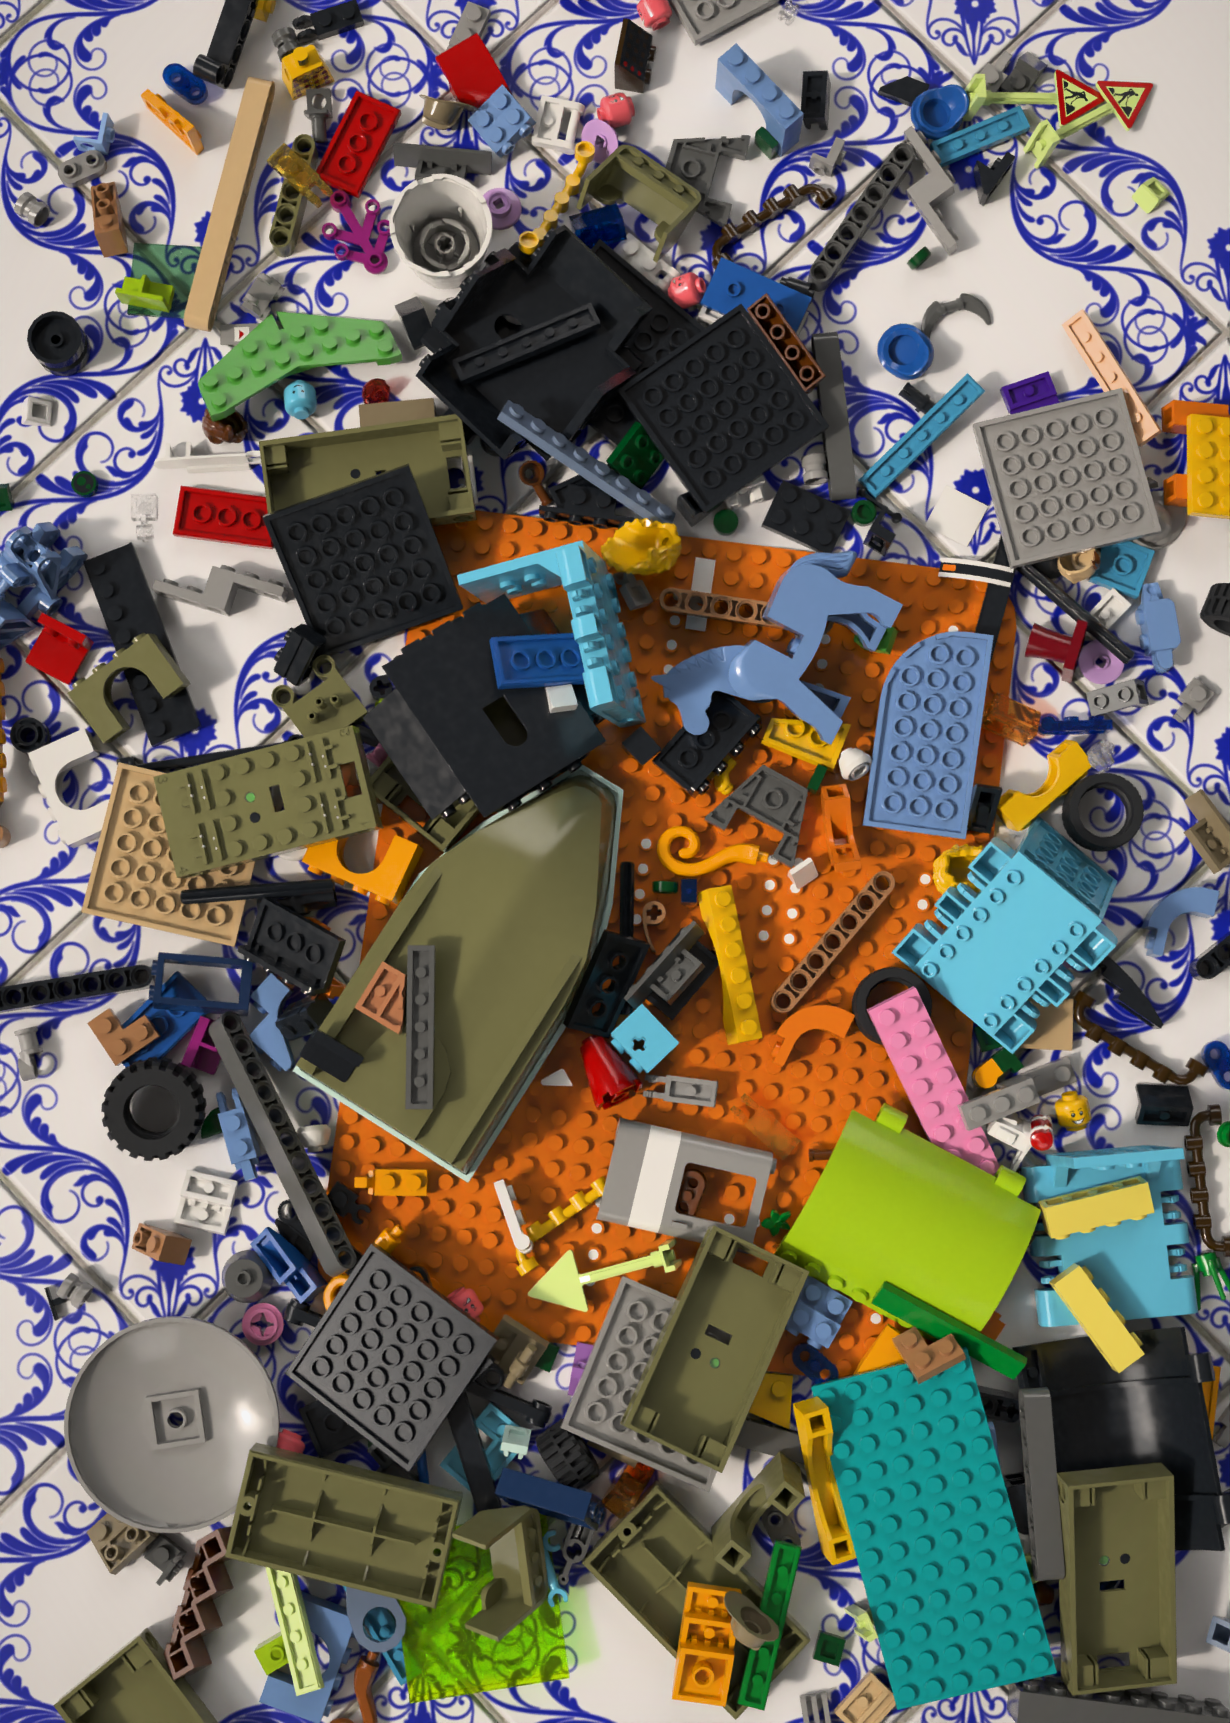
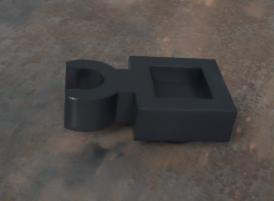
(344, 1201)

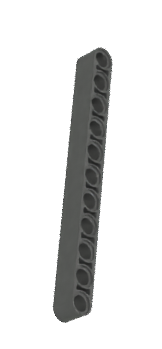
(282, 1144)

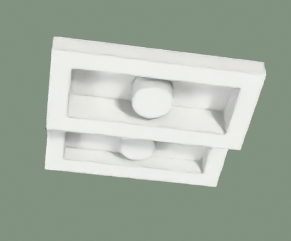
(206, 1202)

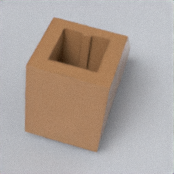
(161, 1244)

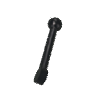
(895, 517)

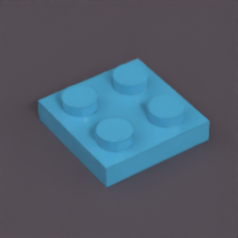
(1123, 568)

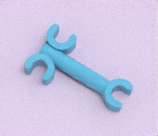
(552, 1579)

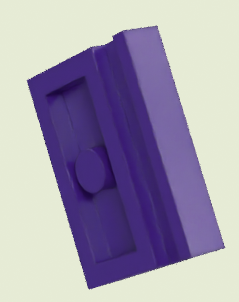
(1029, 393)

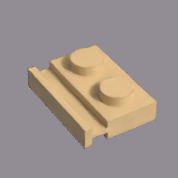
(866, 1701)

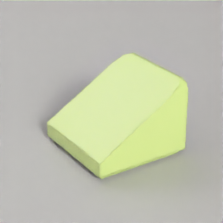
(1150, 194)

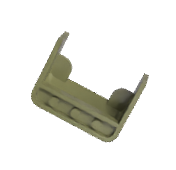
(648, 189)
(517, 1567)

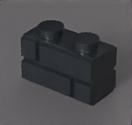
(298, 654)
(303, 1016)

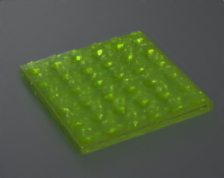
(453, 1661)

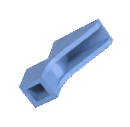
(266, 1037)

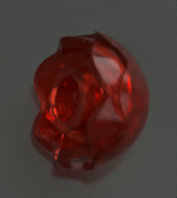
(375, 391)

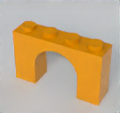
(385, 881)

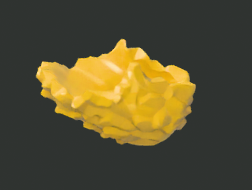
(643, 547)
(953, 868)

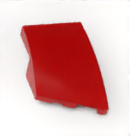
(471, 71)

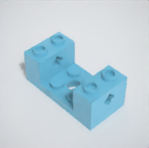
(643, 1026)

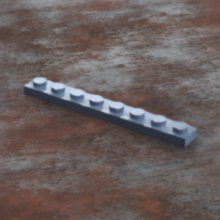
(584, 464)

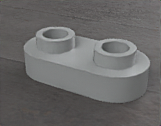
(82, 170)

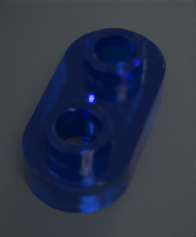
(186, 85)
(1220, 1064)
(814, 1364)

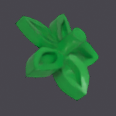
(776, 1222)

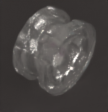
(788, 12)

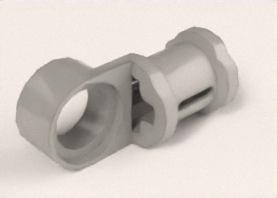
(29, 1046)

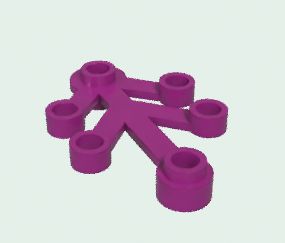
(360, 234)

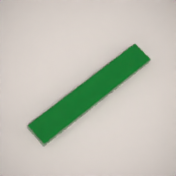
(940, 1325)
(774, 1604)

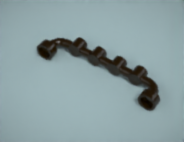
(772, 209)
(1138, 1058)
(1197, 1169)

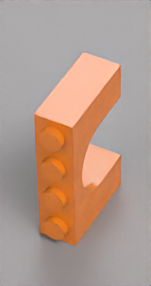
(1175, 421)

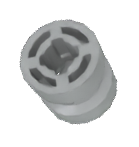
(29, 207)
(814, 469)
(74, 1290)

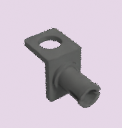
(319, 116)

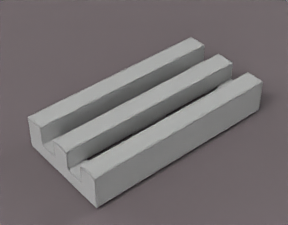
(813, 1698)

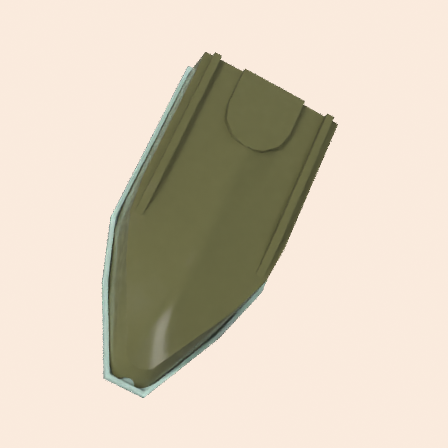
(512, 936)

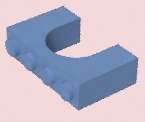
(741, 75)
(334, 1628)

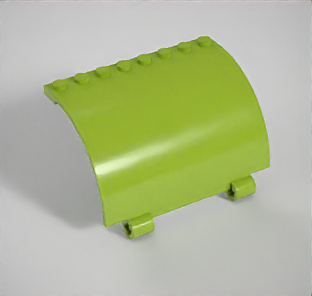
(913, 1219)

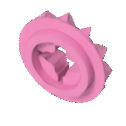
(254, 1333)

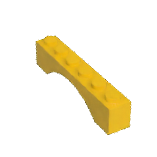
(739, 1004)
(816, 1445)

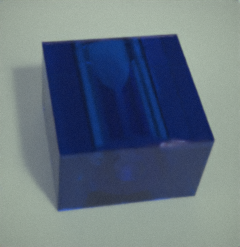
(688, 891)

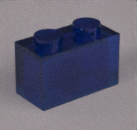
(601, 223)

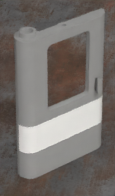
(649, 1172)

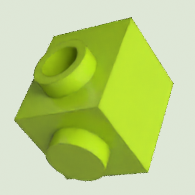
(272, 1653)

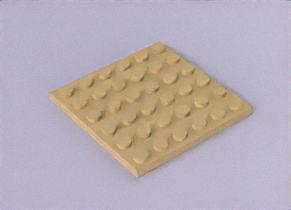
(136, 875)

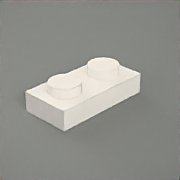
(1109, 609)

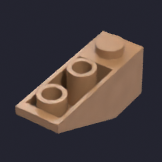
(108, 220)

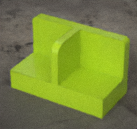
(146, 294)

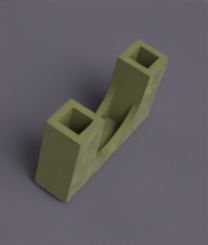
(94, 694)
(775, 1485)

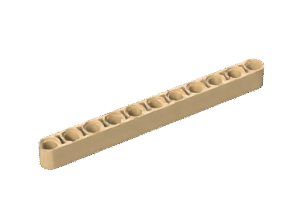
(229, 204)

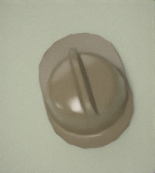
(443, 113)
(748, 1622)

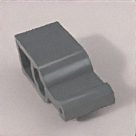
(573, 1536)

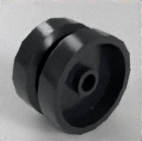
(59, 343)

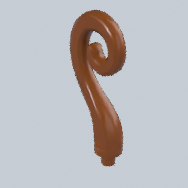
(363, 1679)

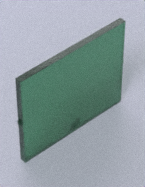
(166, 265)

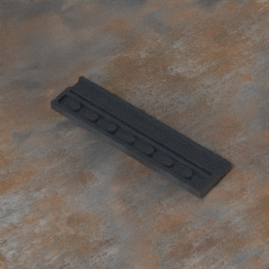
(128, 612)

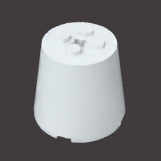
(439, 214)

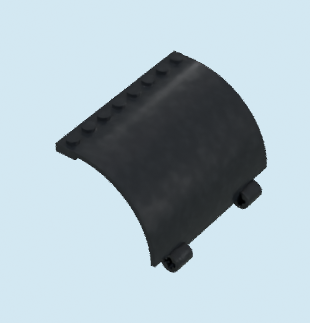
(1137, 1418)

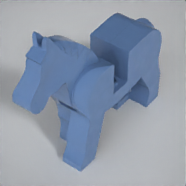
(802, 604)

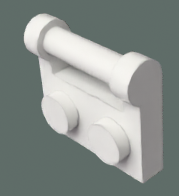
(549, 124)

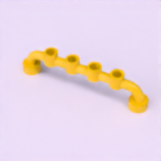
(531, 240)
(557, 1217)

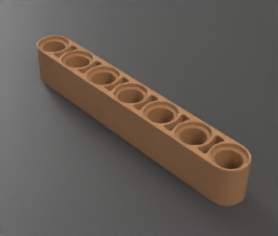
(708, 611)
(841, 933)

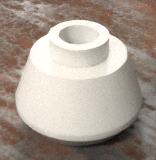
(854, 763)
(314, 1137)

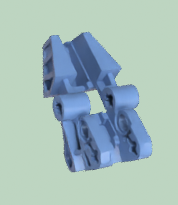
(28, 562)

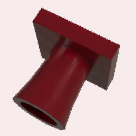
(1057, 647)

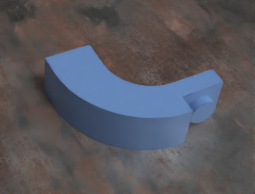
(1192, 901)

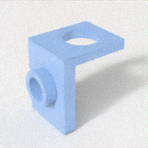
(105, 137)

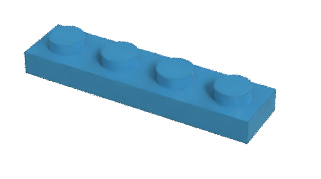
(981, 136)

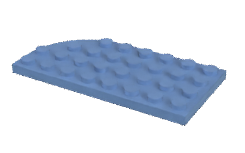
(929, 736)

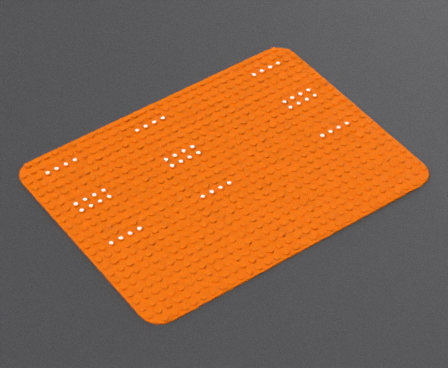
(556, 1134)

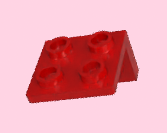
(59, 650)

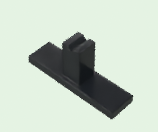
(53, 1303)

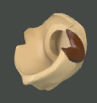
(1079, 565)

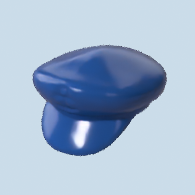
(939, 111)
(905, 351)

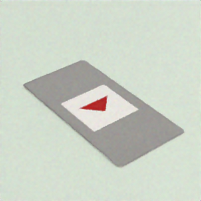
(233, 333)

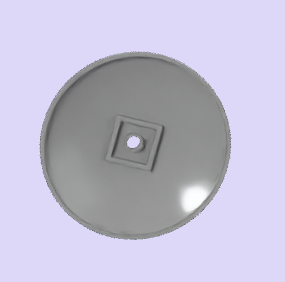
(122, 1430)

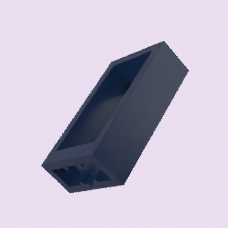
(202, 1006)
(551, 1499)

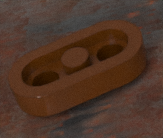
(689, 1193)

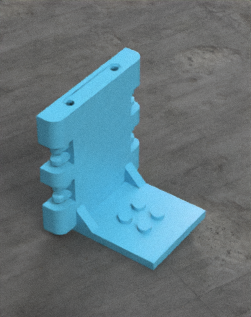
(594, 624)
(1015, 933)
(1126, 1258)

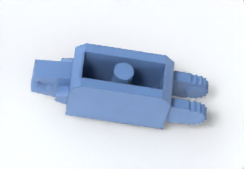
(1158, 626)
(239, 1135)

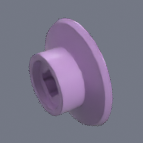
(594, 132)
(507, 215)
(1108, 673)

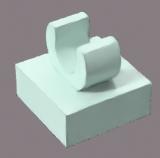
(515, 1440)

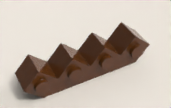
(197, 1612)

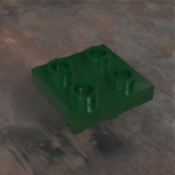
(635, 456)

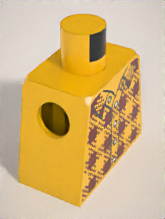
(304, 71)

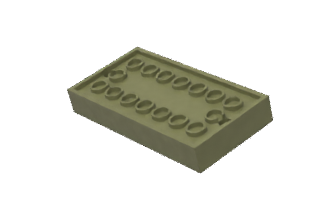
(344, 1525)
(652, 1571)

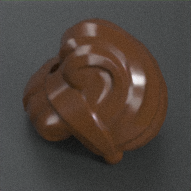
(229, 429)

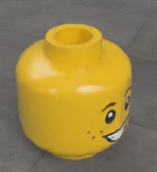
(1073, 1111)

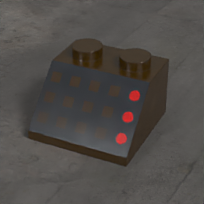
(633, 58)

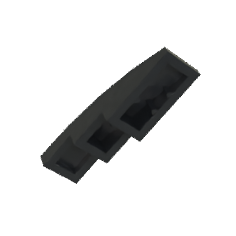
(1128, 993)

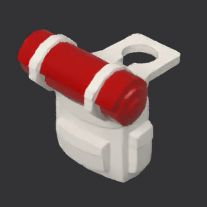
(1023, 1134)

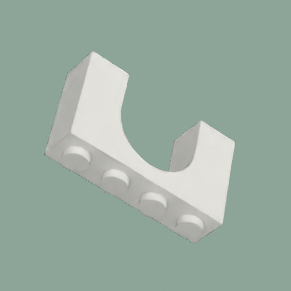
(51, 766)

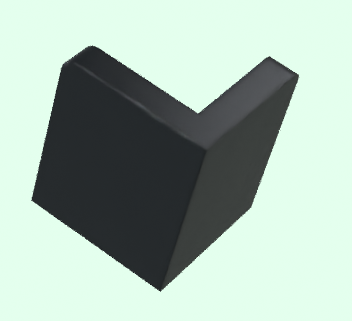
(641, 746)

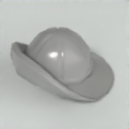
(1171, 523)

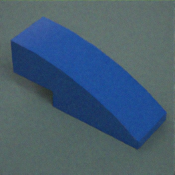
(288, 1265)

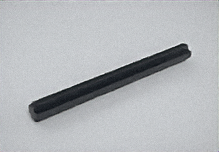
(1077, 612)
(257, 891)
(626, 910)

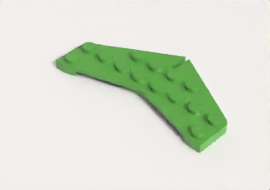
(300, 345)

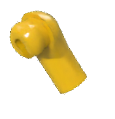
(722, 782)

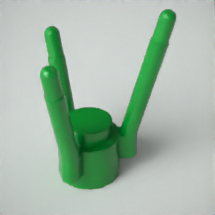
(1209, 1265)

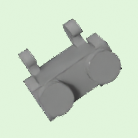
(260, 295)

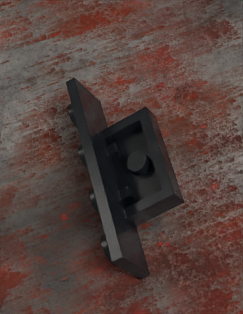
(586, 506)

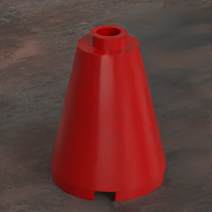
(607, 1073)

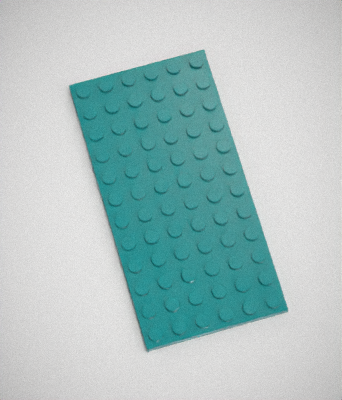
(934, 1533)

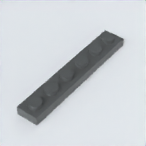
(420, 1027)

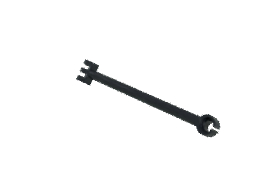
(197, 759)

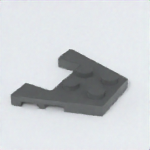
(696, 162)
(772, 801)

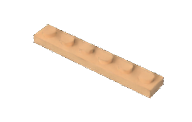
(1110, 373)

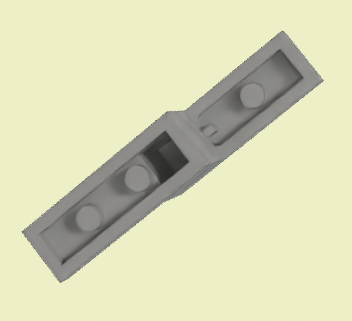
(931, 190)
(221, 589)
(1017, 1093)

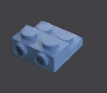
(502, 121)
(818, 1313)

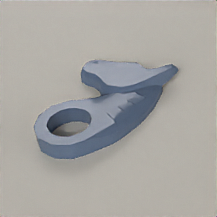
(358, 1605)

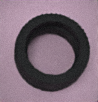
(1124, 790)
(861, 994)

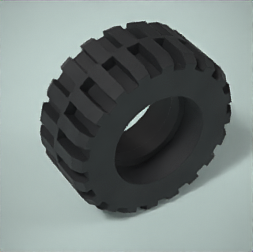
(134, 1137)

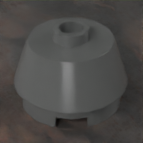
(246, 1277)

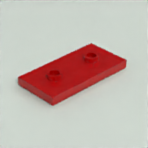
(358, 144)
(222, 517)

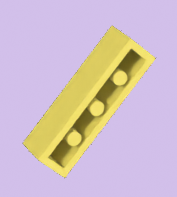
(1096, 1207)
(1097, 1318)

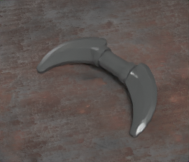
(964, 302)

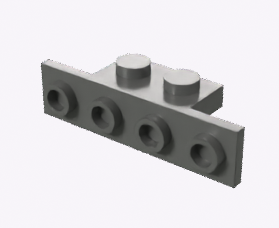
(442, 160)
(671, 972)

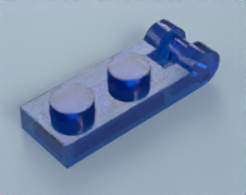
(1073, 726)

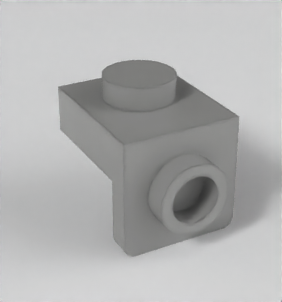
(826, 166)

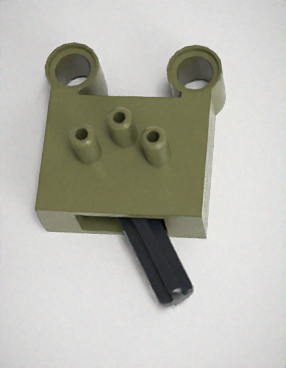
(326, 706)

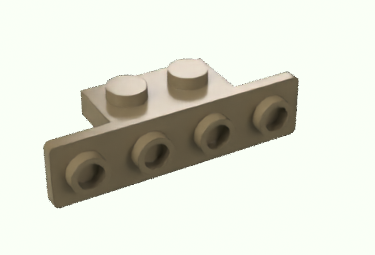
(1211, 832)

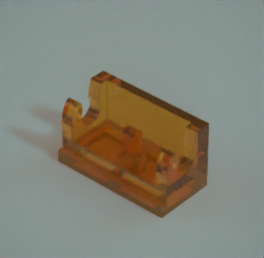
(1011, 719)

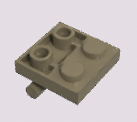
(517, 1350)
(119, 1542)

